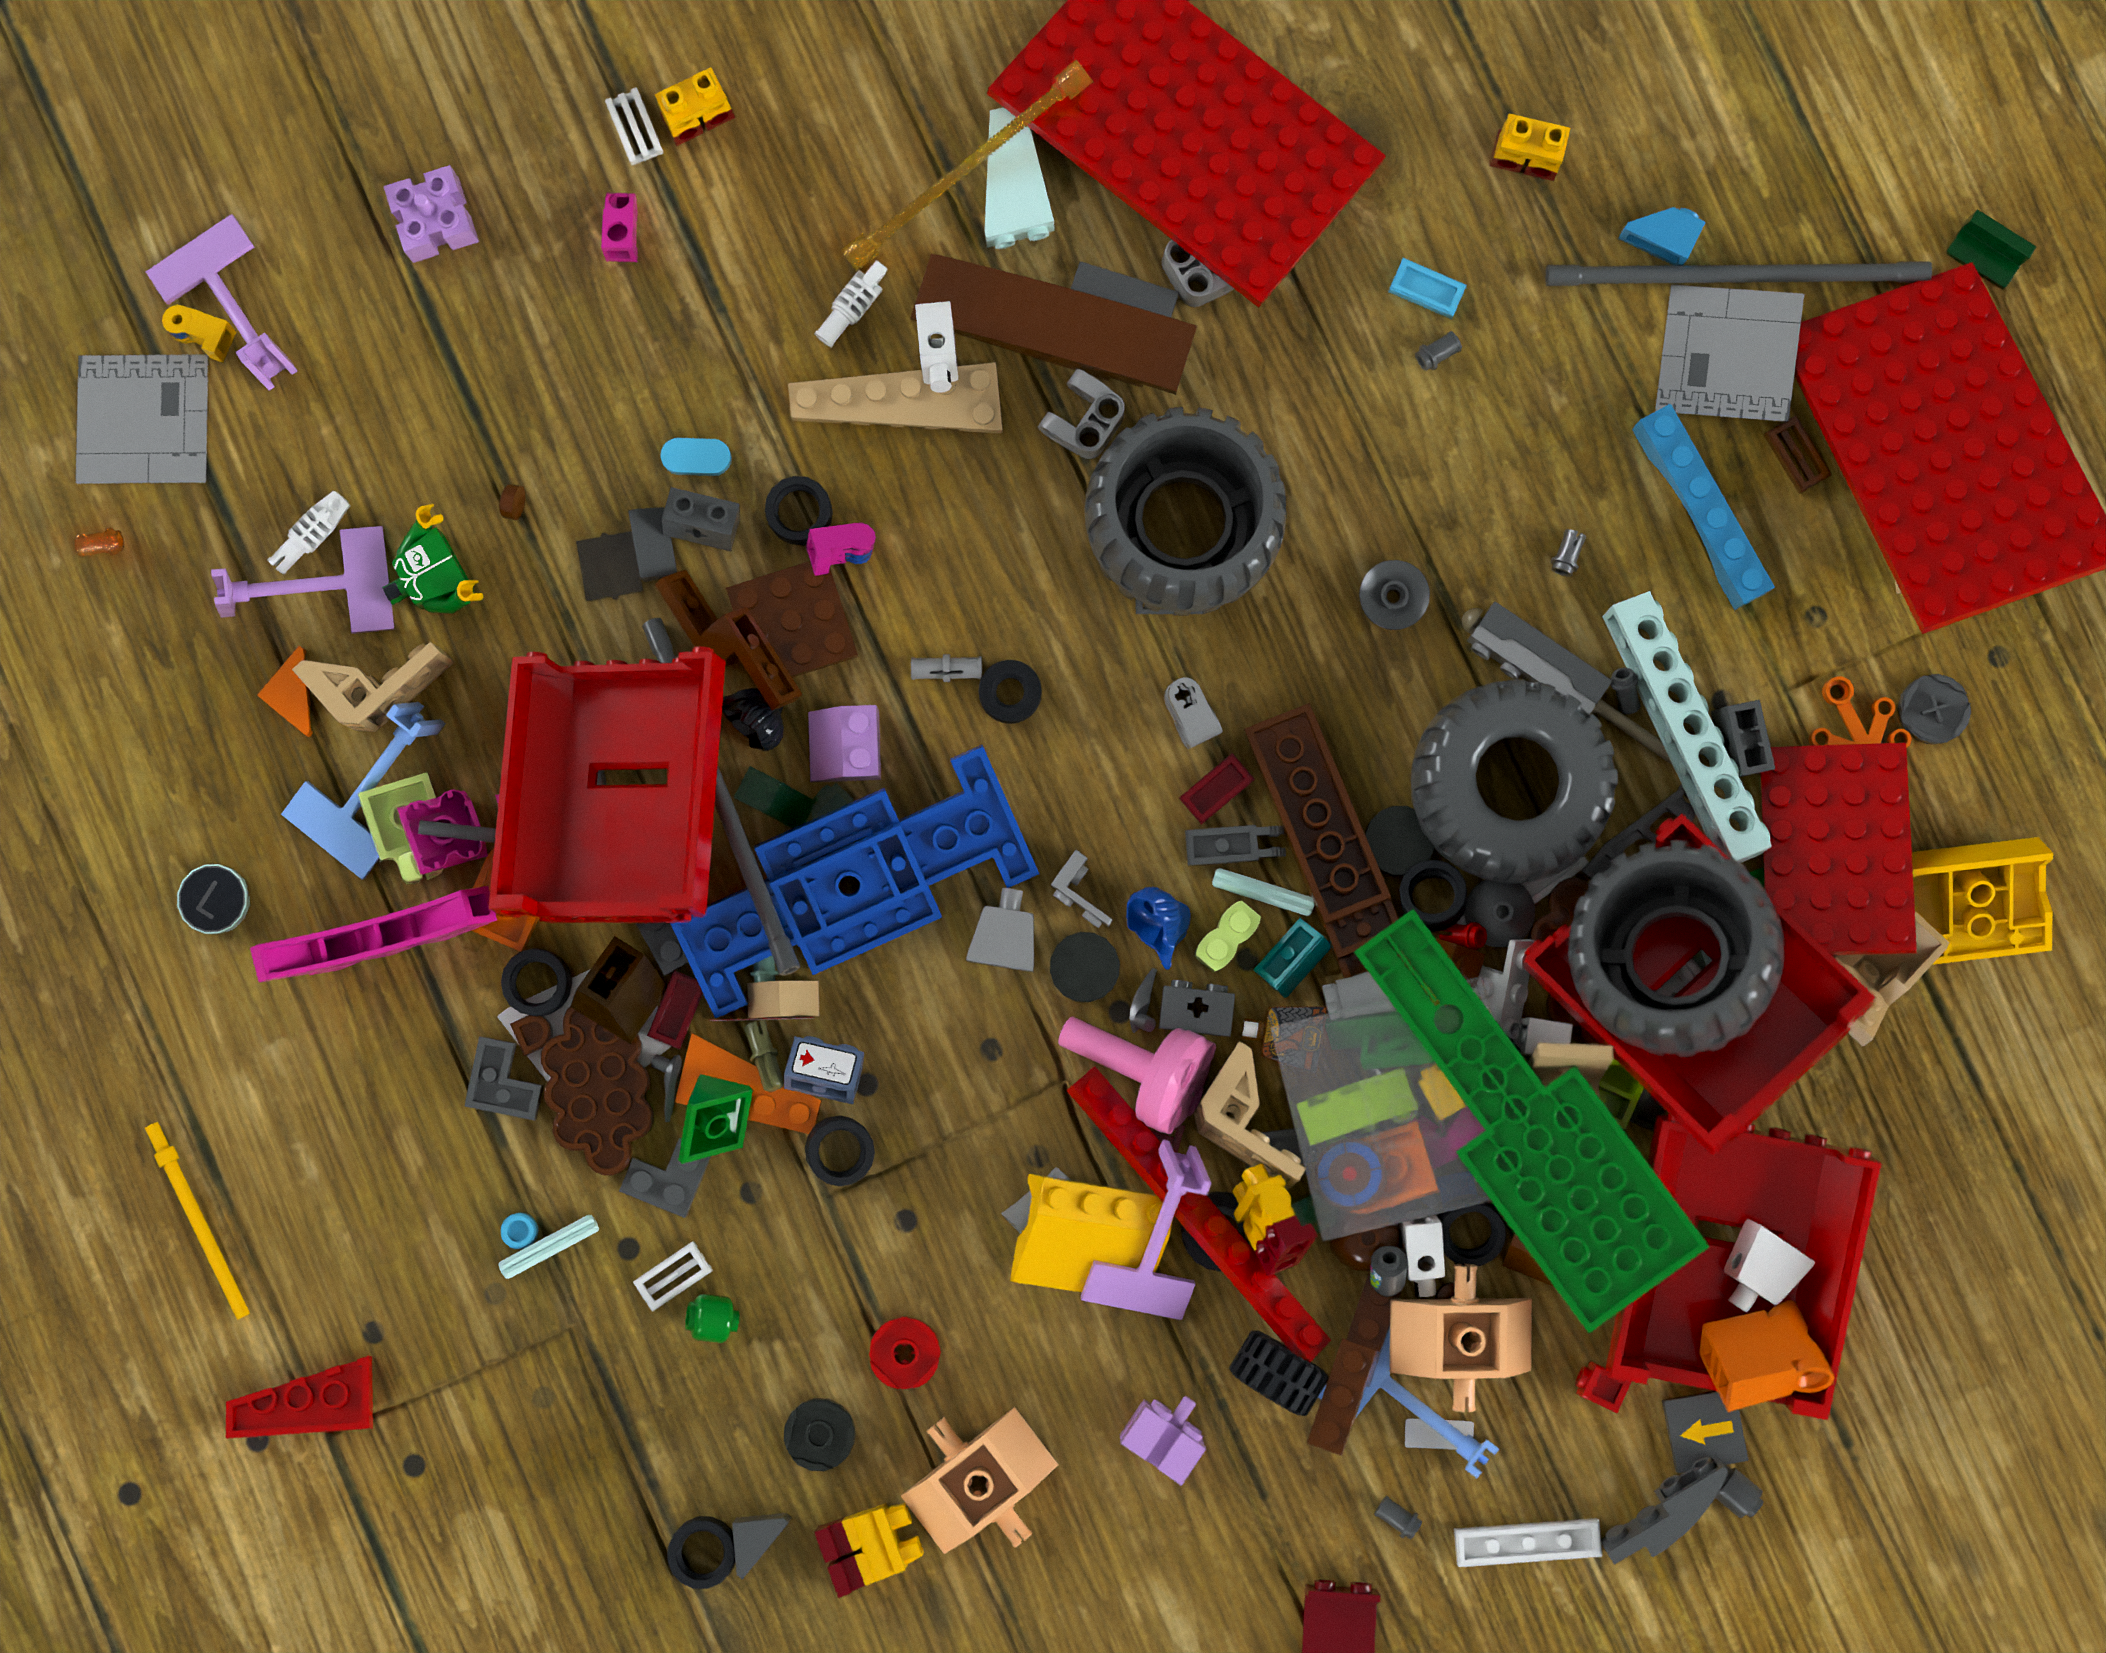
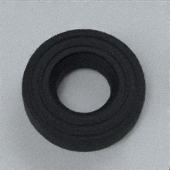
(1010, 713)

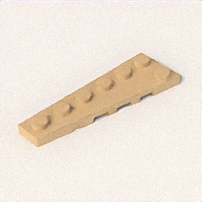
(903, 400)

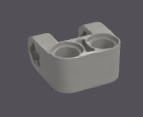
(1192, 270)
(1092, 422)
(1195, 722)

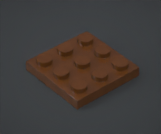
(798, 617)

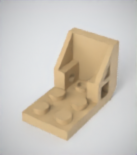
(344, 687)
(1891, 975)
(1237, 1093)

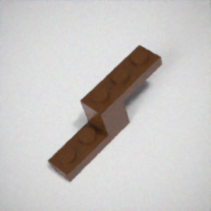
(731, 638)
(1352, 1371)

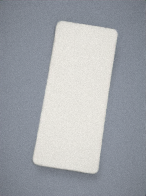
(1421, 1435)

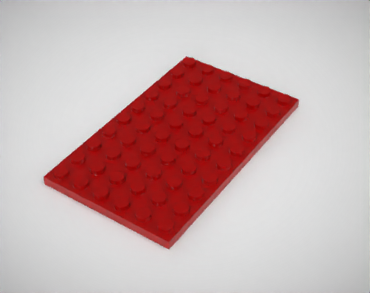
(1193, 134)
(1949, 448)

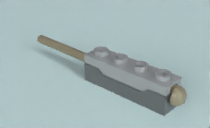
(1538, 659)

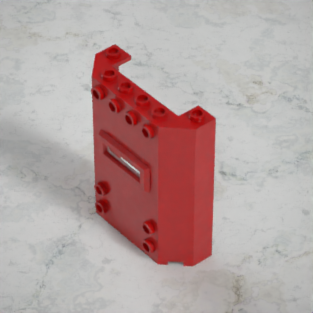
(608, 849)
(1730, 1087)
(1793, 1187)

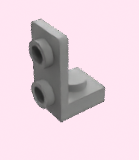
(1073, 873)

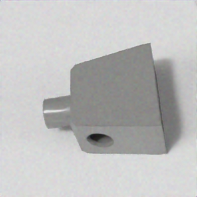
(1004, 935)

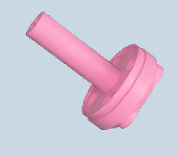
(1169, 1078)

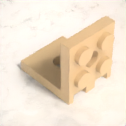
(1553, 1059)

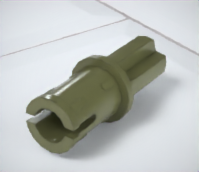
(764, 1056)

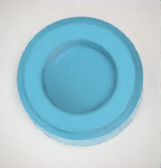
(519, 1230)

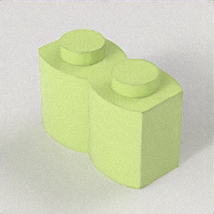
(1221, 944)

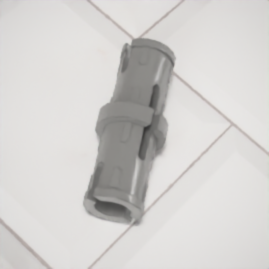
(946, 668)

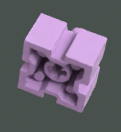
(431, 214)
(1165, 1437)

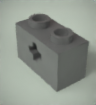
(701, 519)
(1745, 736)
(1214, 1021)

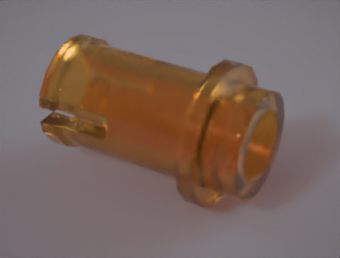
(97, 543)

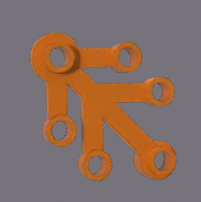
(1852, 720)

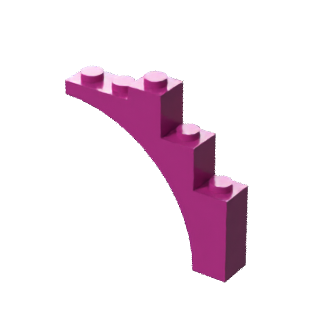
(375, 937)

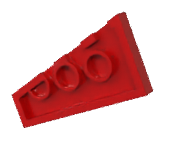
(311, 1404)

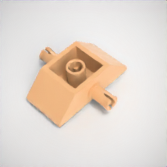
(1430, 1331)
(1003, 1453)

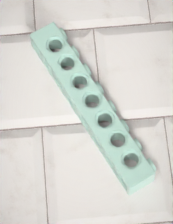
(1682, 747)

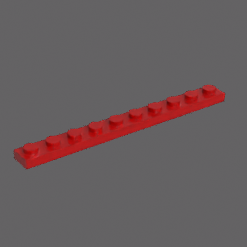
(1200, 1218)

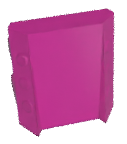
(438, 852)

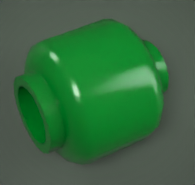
(711, 1318)

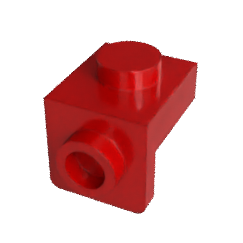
(1600, 1388)

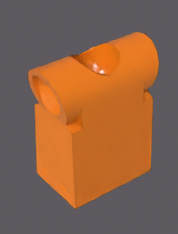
(1763, 1357)

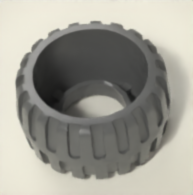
(1195, 452)
(1474, 835)
(1665, 886)

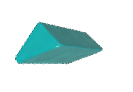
(1292, 958)

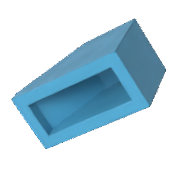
(1665, 234)

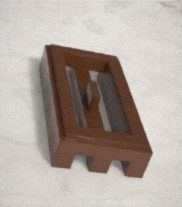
(1787, 463)

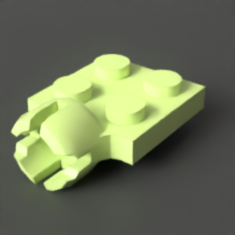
(385, 825)

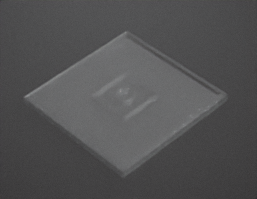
(1376, 1117)

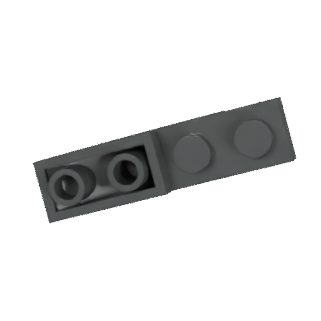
(1681, 1506)

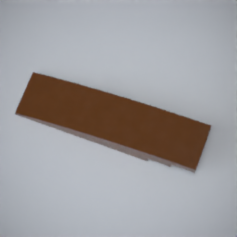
(1059, 324)
(1323, 833)

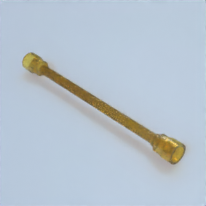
(1069, 83)

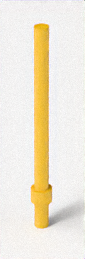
(167, 1158)

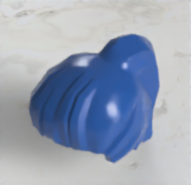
(1158, 921)

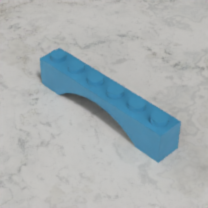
(1680, 463)

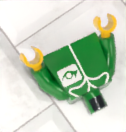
(430, 569)

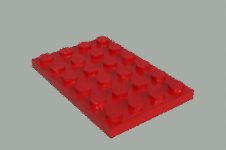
(1842, 845)

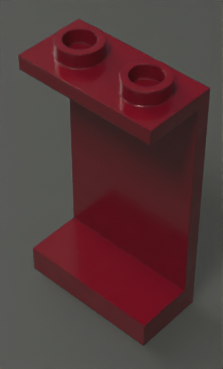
(1339, 1617)

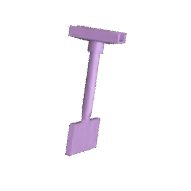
(200, 262)
(362, 579)
(1140, 1287)

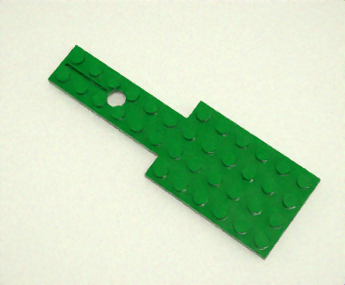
(1546, 1152)

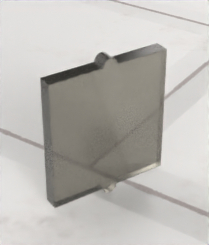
(609, 566)

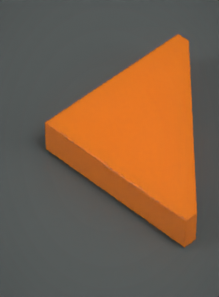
(289, 694)

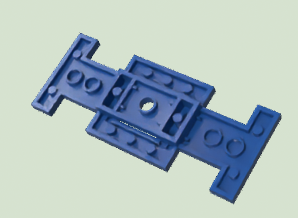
(893, 874)

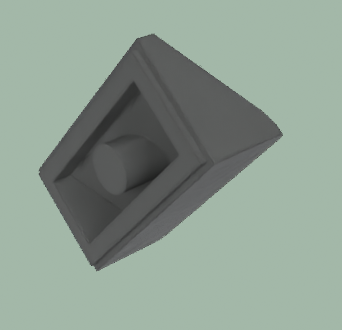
(652, 548)

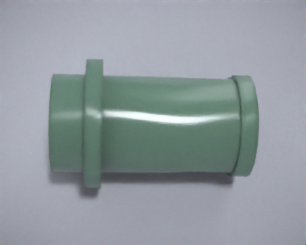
(764, 970)

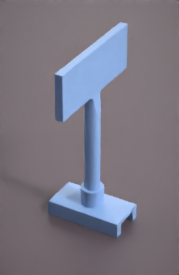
(335, 826)
(1466, 1446)

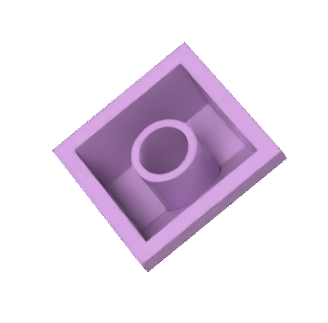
(844, 744)

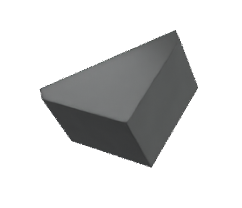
(754, 1536)

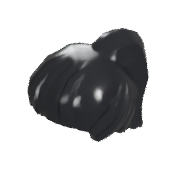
(754, 718)

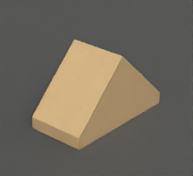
(783, 999)

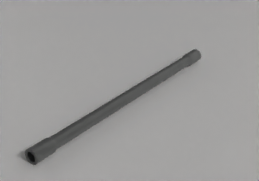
(1899, 272)
(778, 942)

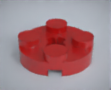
(905, 1373)

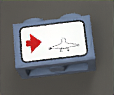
(824, 1069)

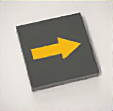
(1703, 1427)

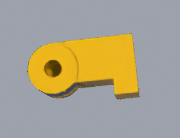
(191, 325)

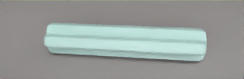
(1263, 892)
(548, 1246)

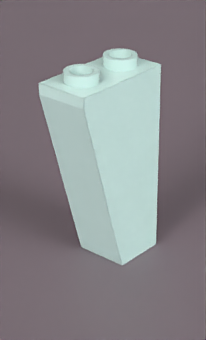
(1015, 189)

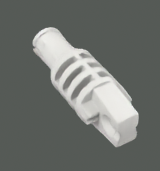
(852, 303)
(310, 530)

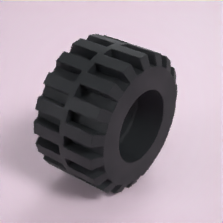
(1278, 1373)

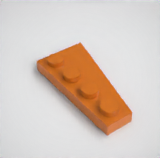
(776, 1108)

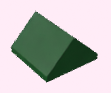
(715, 1118)

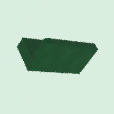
(1991, 248)

